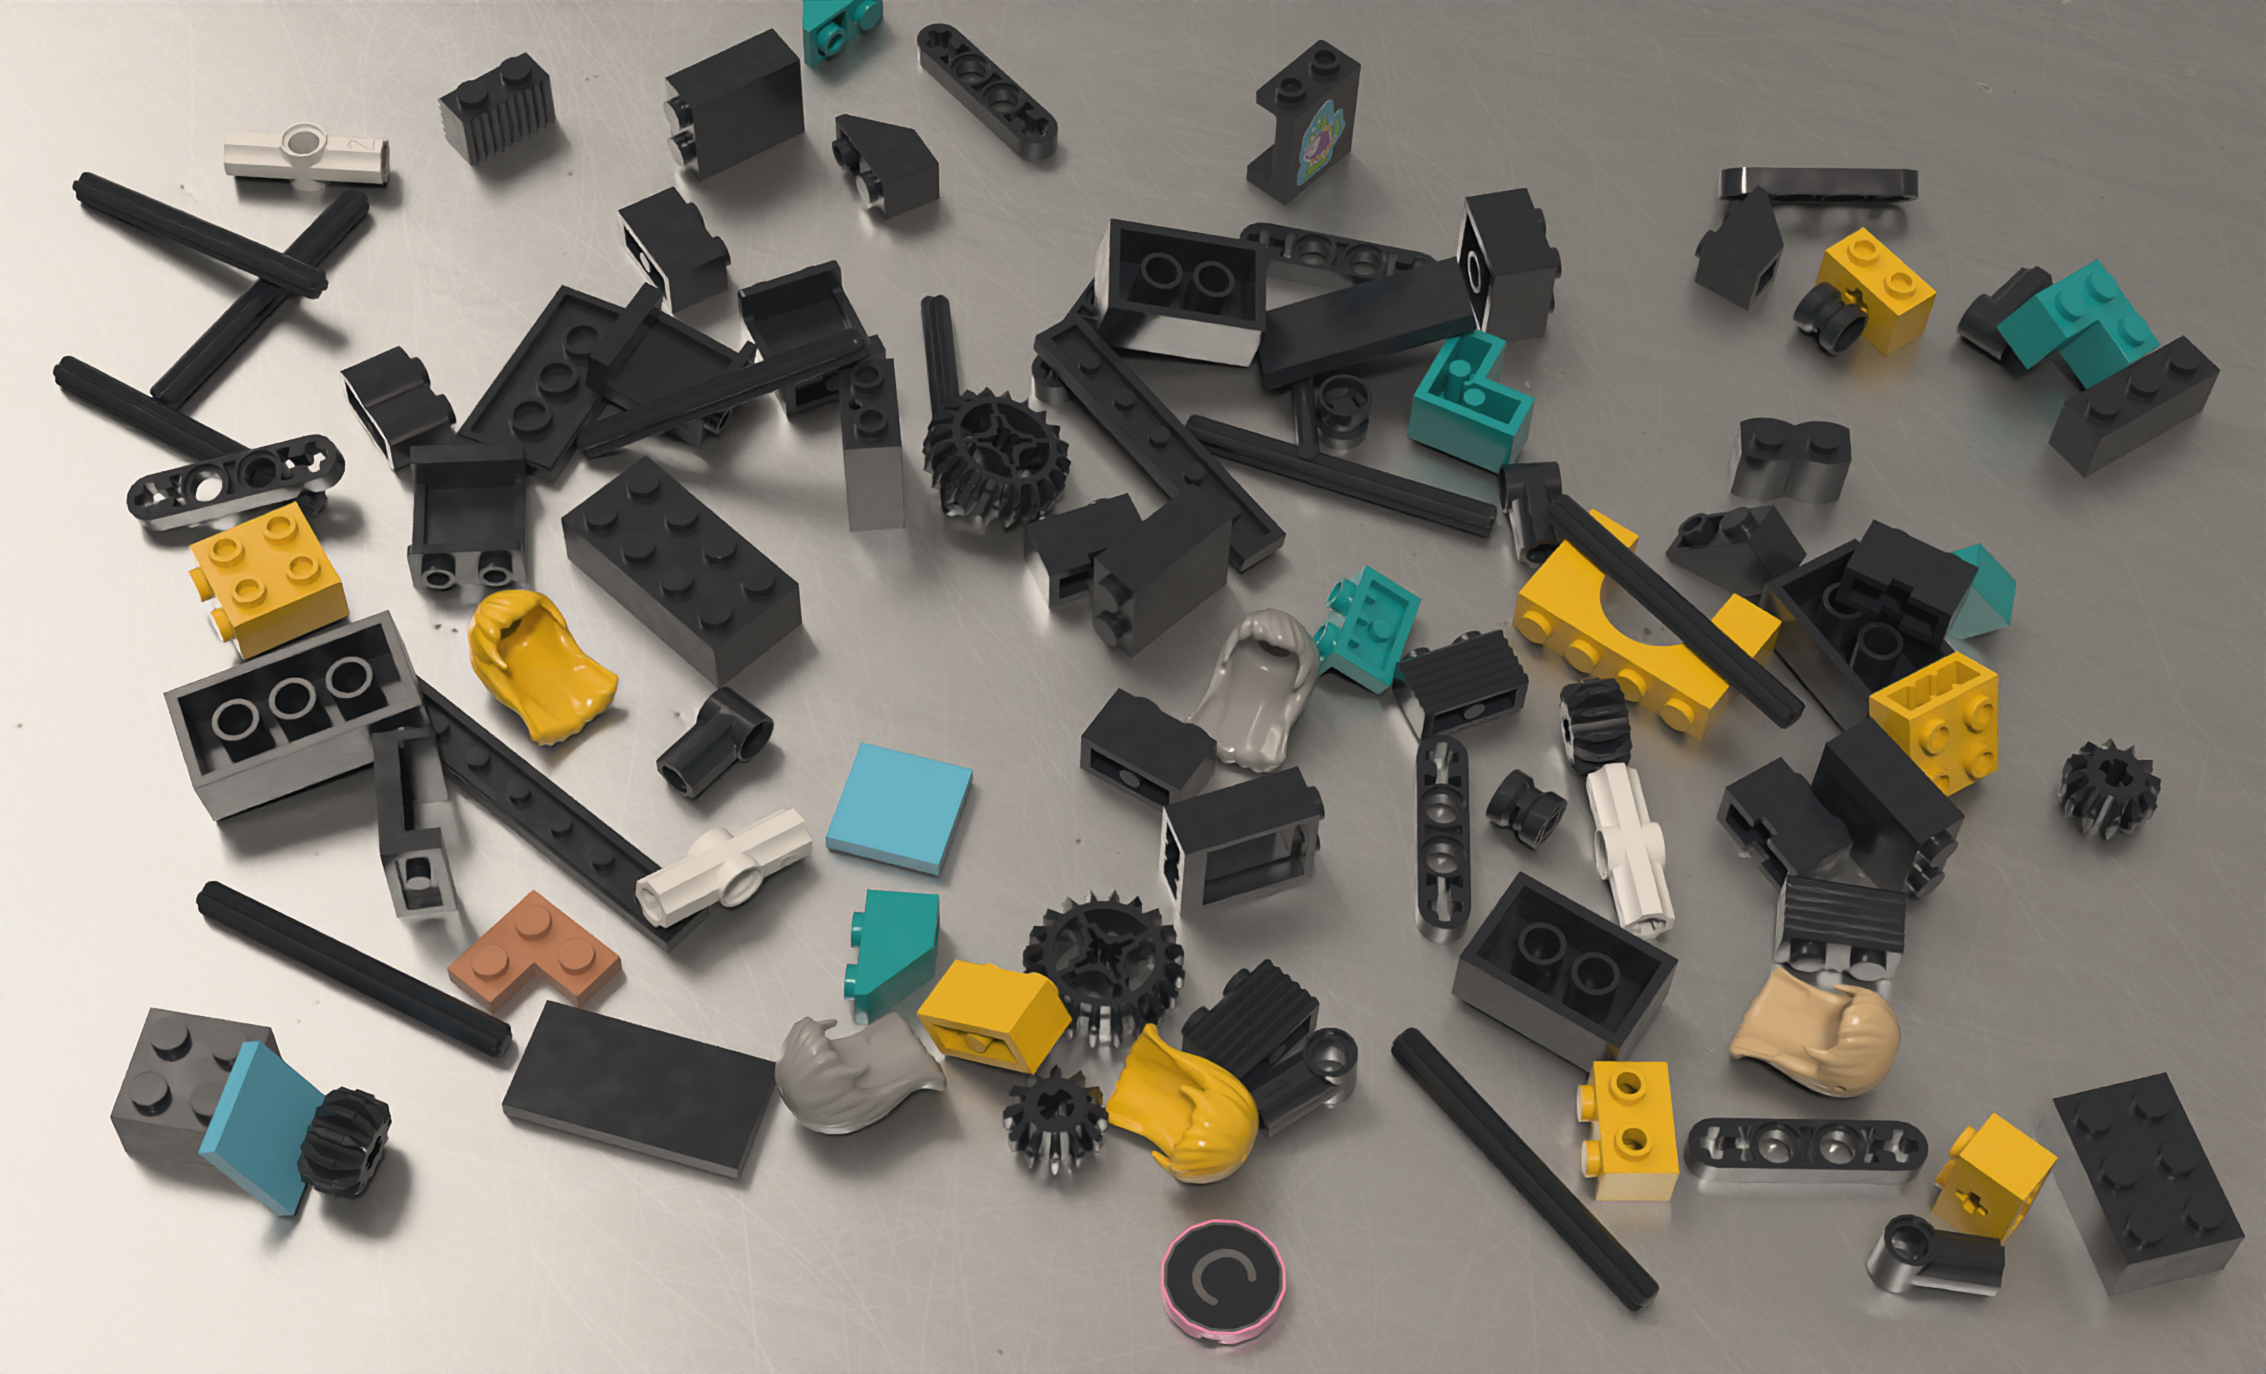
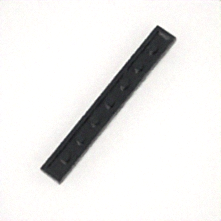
(548, 817)

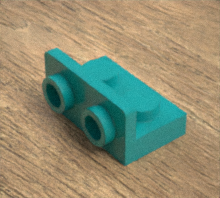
(1366, 628)

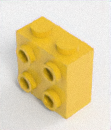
(267, 581)
(1944, 720)

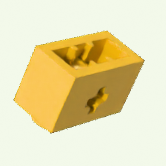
(1882, 287)
(1991, 1179)

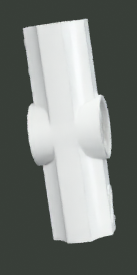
(306, 156)
(1630, 851)
(723, 867)

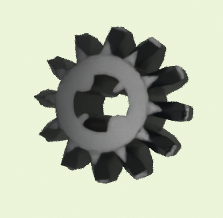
(1595, 724)
(2109, 788)
(1055, 1119)
(344, 1142)

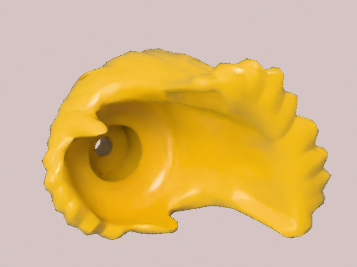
(535, 665)
(1185, 1108)

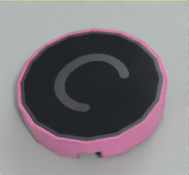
(1222, 1281)

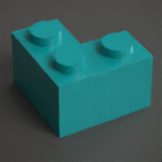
(2085, 322)
(1466, 408)

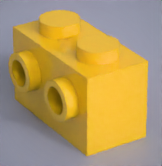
(994, 1016)
(1629, 1131)

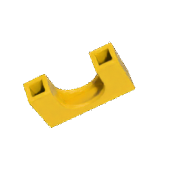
(1565, 614)

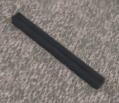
(940, 365)

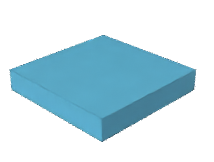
(899, 808)
(262, 1126)

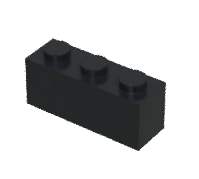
(2133, 406)

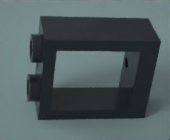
(871, 445)
(1240, 840)

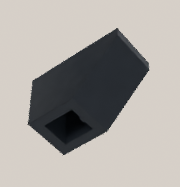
(888, 164)
(1743, 253)
(1737, 548)

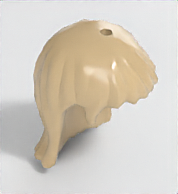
(1821, 1037)

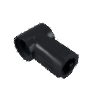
(1987, 312)
(1525, 494)
(724, 731)
(1300, 1085)
(1939, 1259)

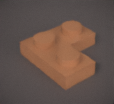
(532, 942)

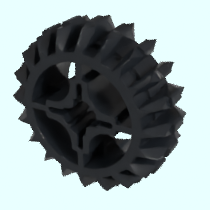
(988, 467)
(1109, 940)

